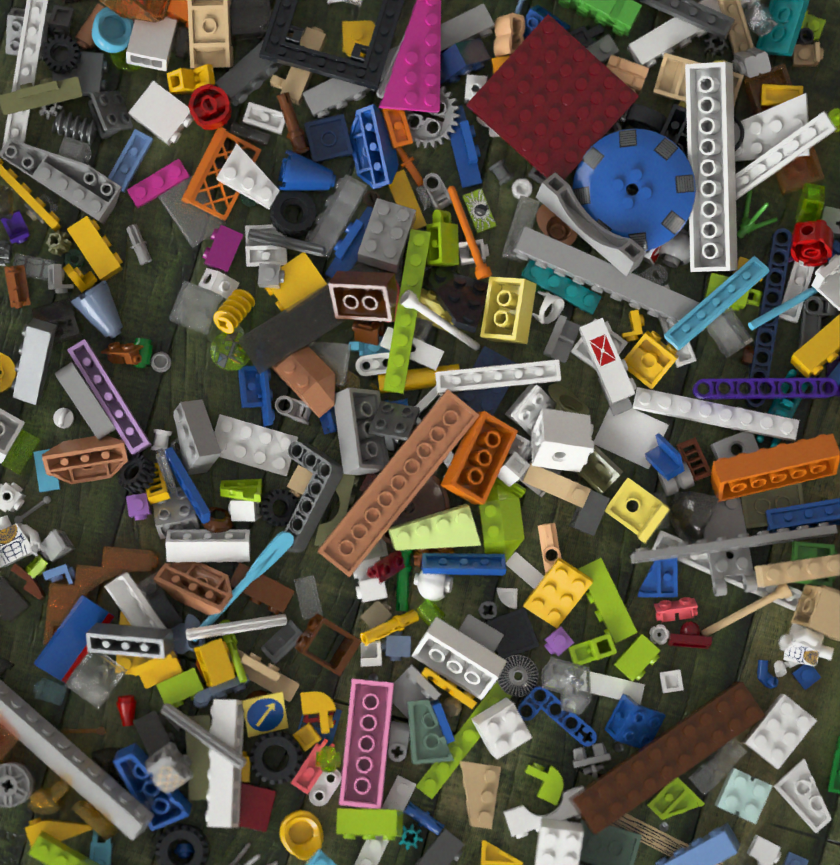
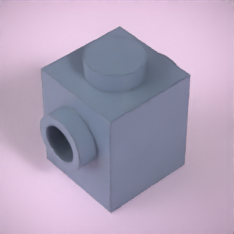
(396, 646)

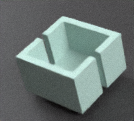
(743, 795)

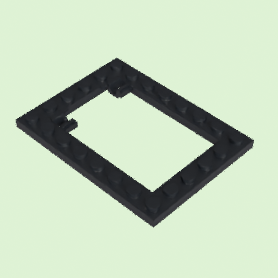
(356, 70)

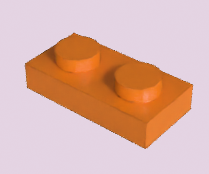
(397, 127)

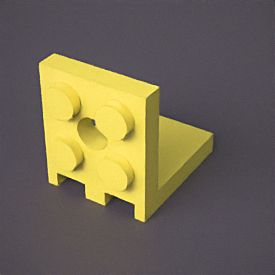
(645, 518)

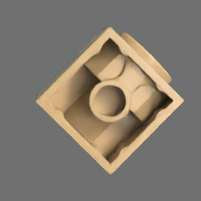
(819, 610)

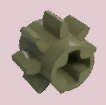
(59, 243)

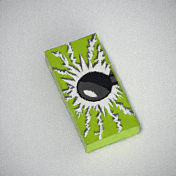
(479, 211)

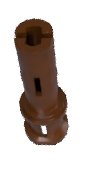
(294, 133)

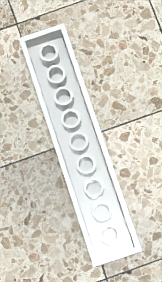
(713, 164)

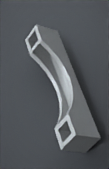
(618, 250)

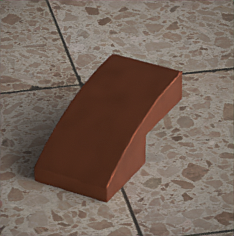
(32, 585)

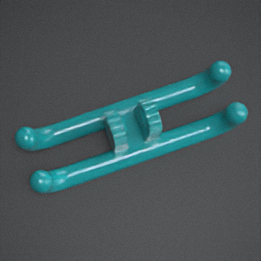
(783, 407)

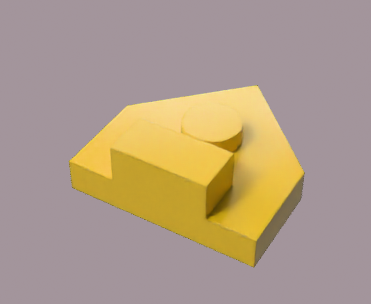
(356, 32)

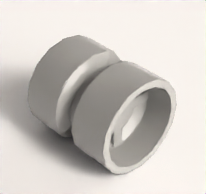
(682, 481)

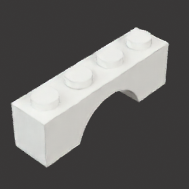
(522, 820)

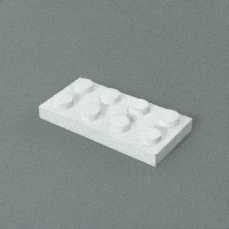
(254, 445)

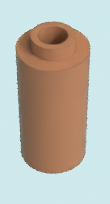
(84, 35)

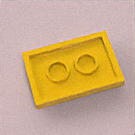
(558, 592)

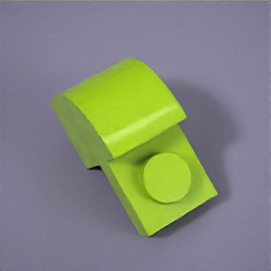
(592, 649)
(551, 782)

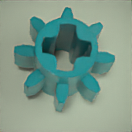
(408, 843)

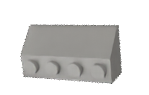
(359, 450)

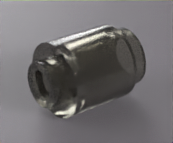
(181, 43)

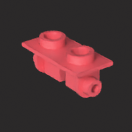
(685, 607)

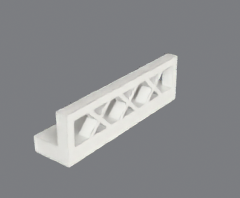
(132, 602)

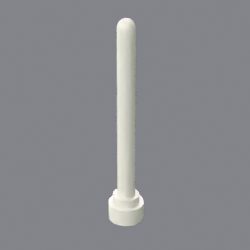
(410, 300)

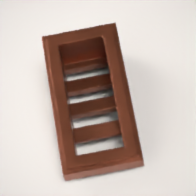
(707, 472)

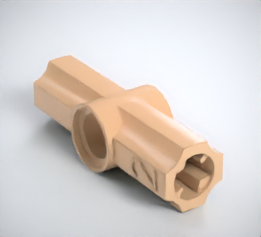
(548, 541)

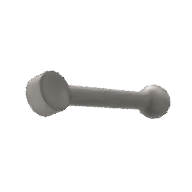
(19, 519)

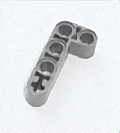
(85, 400)

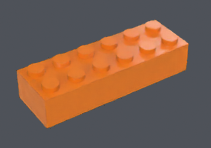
(775, 467)

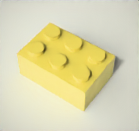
(508, 310)

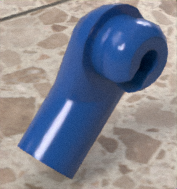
(764, 676)

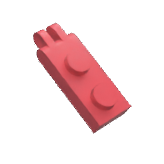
(309, 772)

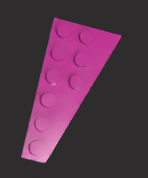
(416, 70)

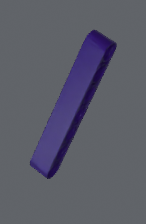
(773, 383)

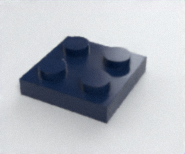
(328, 138)

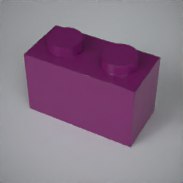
(222, 249)

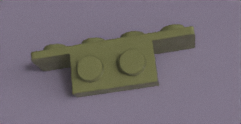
(40, 95)

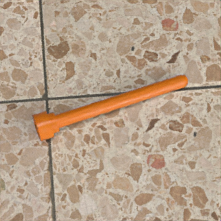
(482, 270)

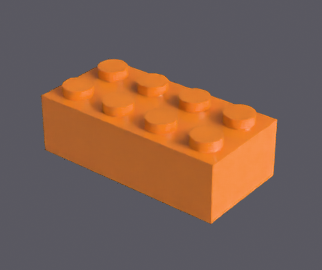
(479, 459)

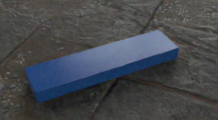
(187, 486)

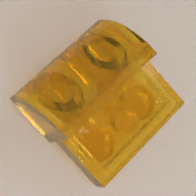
(48, 800)
(95, 819)

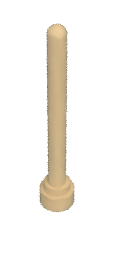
(781, 592)

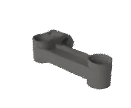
(811, 321)

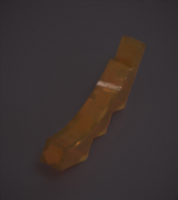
(88, 578)

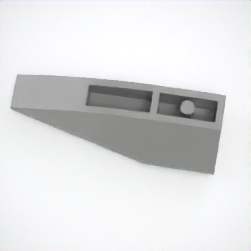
(66, 178)

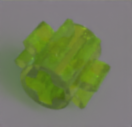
(328, 759)

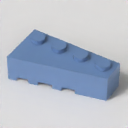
(709, 850)

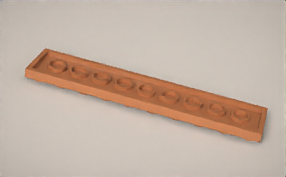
(398, 483)

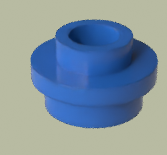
(184, 850)

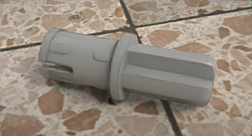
(138, 244)

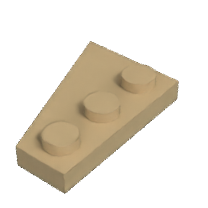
(481, 792)

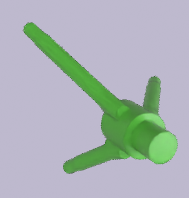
(748, 224)

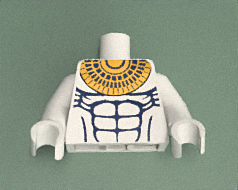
(17, 542)
(801, 647)

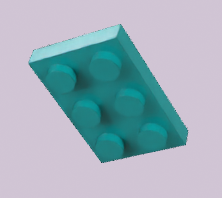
(783, 36)

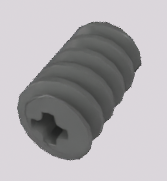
(75, 127)

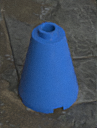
(304, 174)

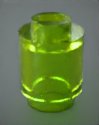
(429, 611)

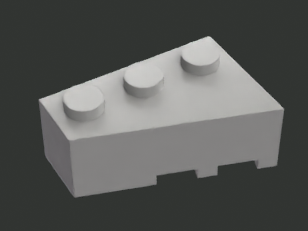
(196, 437)

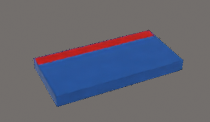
(69, 642)

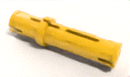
(397, 623)

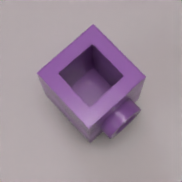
(138, 506)
(558, 641)

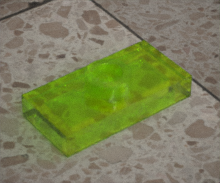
(21, 452)

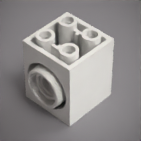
(561, 440)

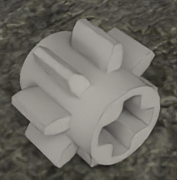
(53, 110)

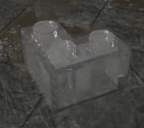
(570, 681)

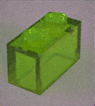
(810, 203)

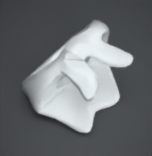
(557, 307)

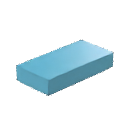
(45, 482)

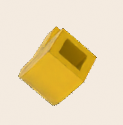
(187, 80)
(320, 704)

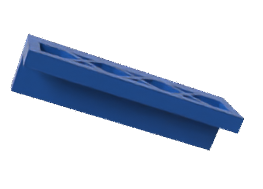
(804, 514)
(463, 564)

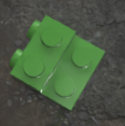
(808, 550)

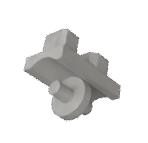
(600, 755)

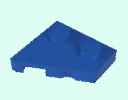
(661, 579)

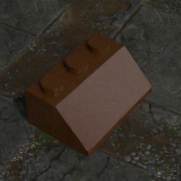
(364, 295)

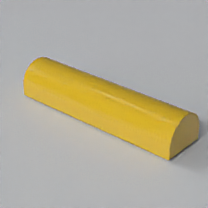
(419, 378)

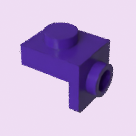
(16, 228)

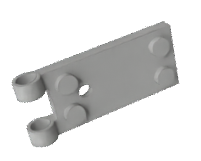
(729, 521)

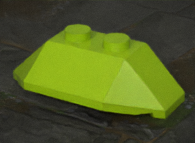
(501, 522)

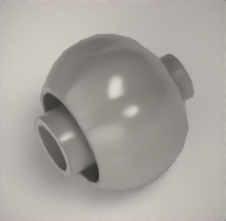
(677, 250)

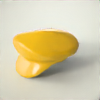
(301, 834)

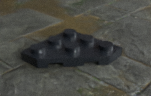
(459, 296)

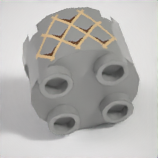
(169, 768)

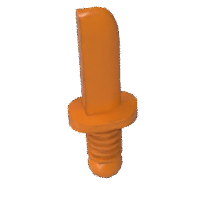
(407, 162)

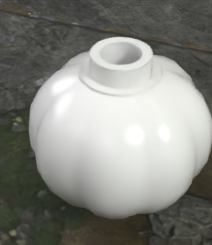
(433, 585)

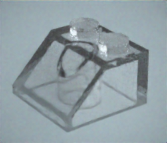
(96, 678)

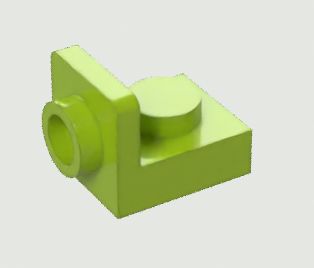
(814, 23)

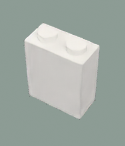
(151, 43)
(161, 113)

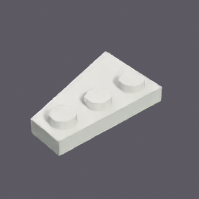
(803, 796)

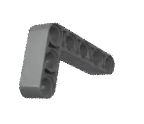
(326, 477)

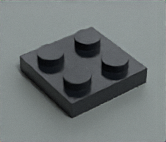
(516, 631)

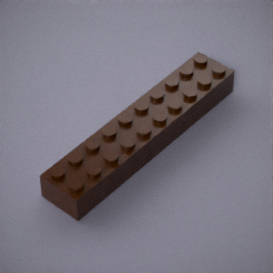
(666, 757)

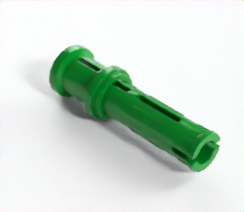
(402, 584)

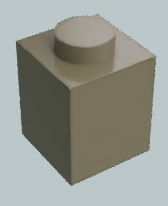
(377, 614)

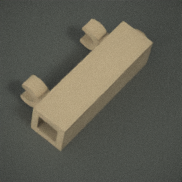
(298, 79)

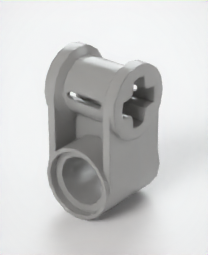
(437, 194)
(295, 410)
(398, 737)

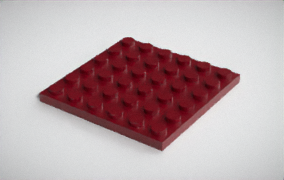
(552, 99)

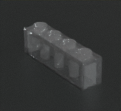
(337, 214)

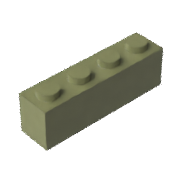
(199, 755)

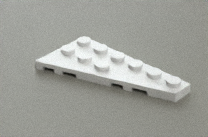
(770, 128)

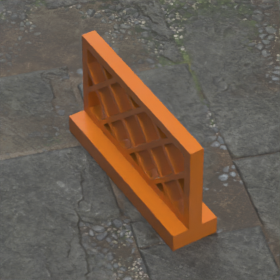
(203, 171)

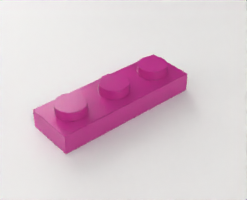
(158, 183)

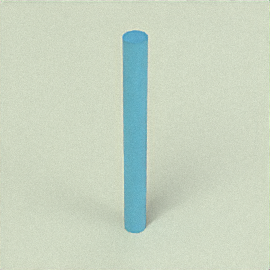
(782, 308)

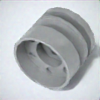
(23, 781)

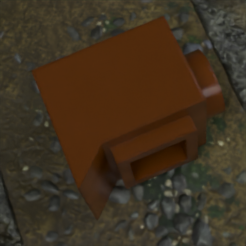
(368, 331)

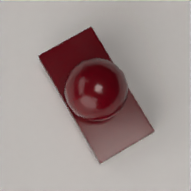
(690, 637)

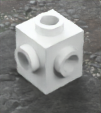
(16, 499)

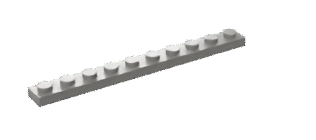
(725, 544)

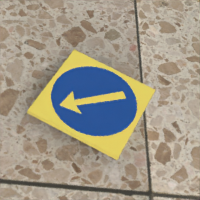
(265, 714)

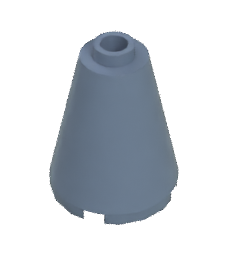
(99, 309)

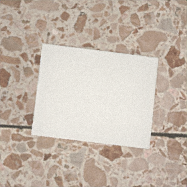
(630, 435)

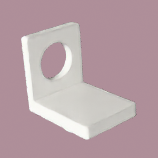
(219, 283)

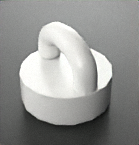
(64, 418)

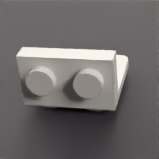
(828, 281)

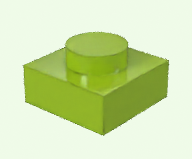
(36, 566)

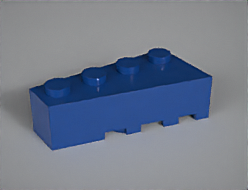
(164, 806)

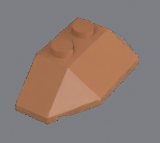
(309, 379)
(85, 459)
(196, 586)

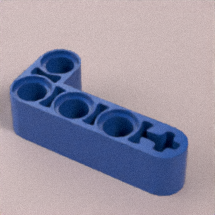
(560, 718)

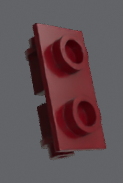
(387, 566)

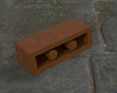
(264, 590)

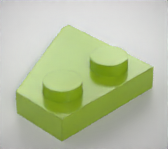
(242, 489)
(674, 800)

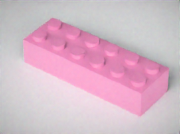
(366, 743)

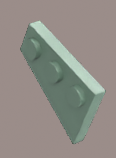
(426, 737)

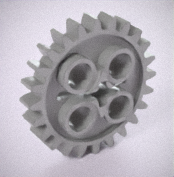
(422, 133)

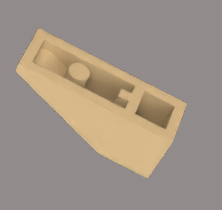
(556, 485)

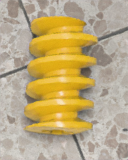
(233, 310)

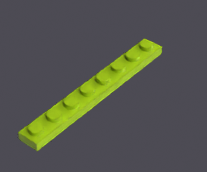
(406, 317)
(464, 741)

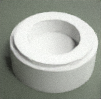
(522, 187)

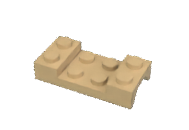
(210, 33)
(672, 78)

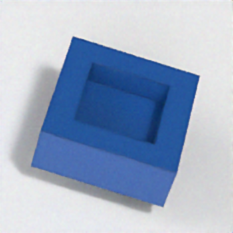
(806, 675)

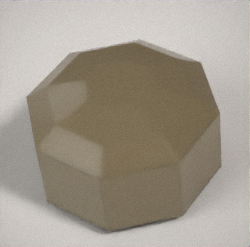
(451, 706)

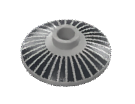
(529, 678)

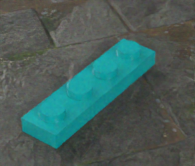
(562, 287)

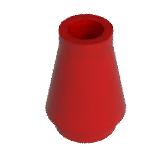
(126, 706)

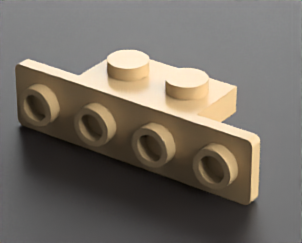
(267, 676)

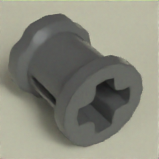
(501, 172)
(488, 616)

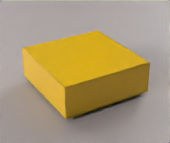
(307, 736)

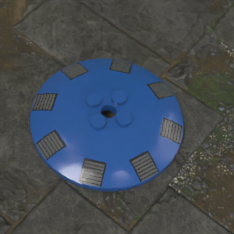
(663, 183)

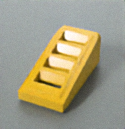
(160, 495)

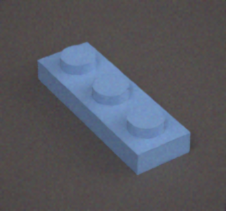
(130, 159)

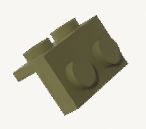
(599, 471)

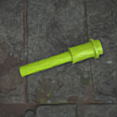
(231, 641)

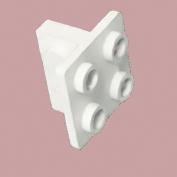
(528, 407)

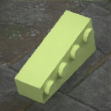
(439, 530)

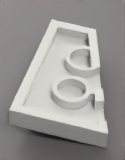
(247, 178)

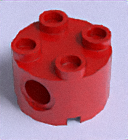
(210, 107)
(812, 242)

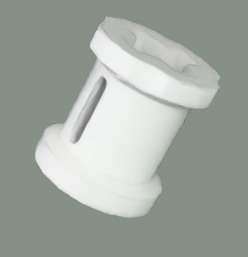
(161, 439)

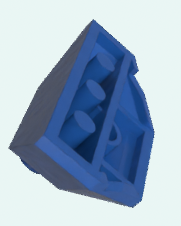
(372, 149)

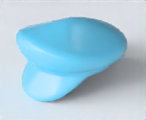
(111, 31)

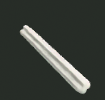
(236, 627)

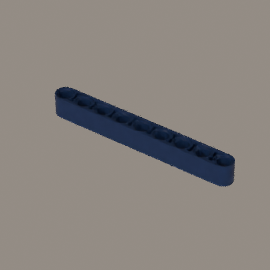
(769, 328)

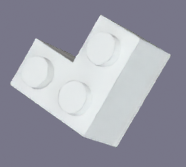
(369, 588)

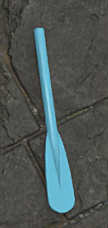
(266, 559)

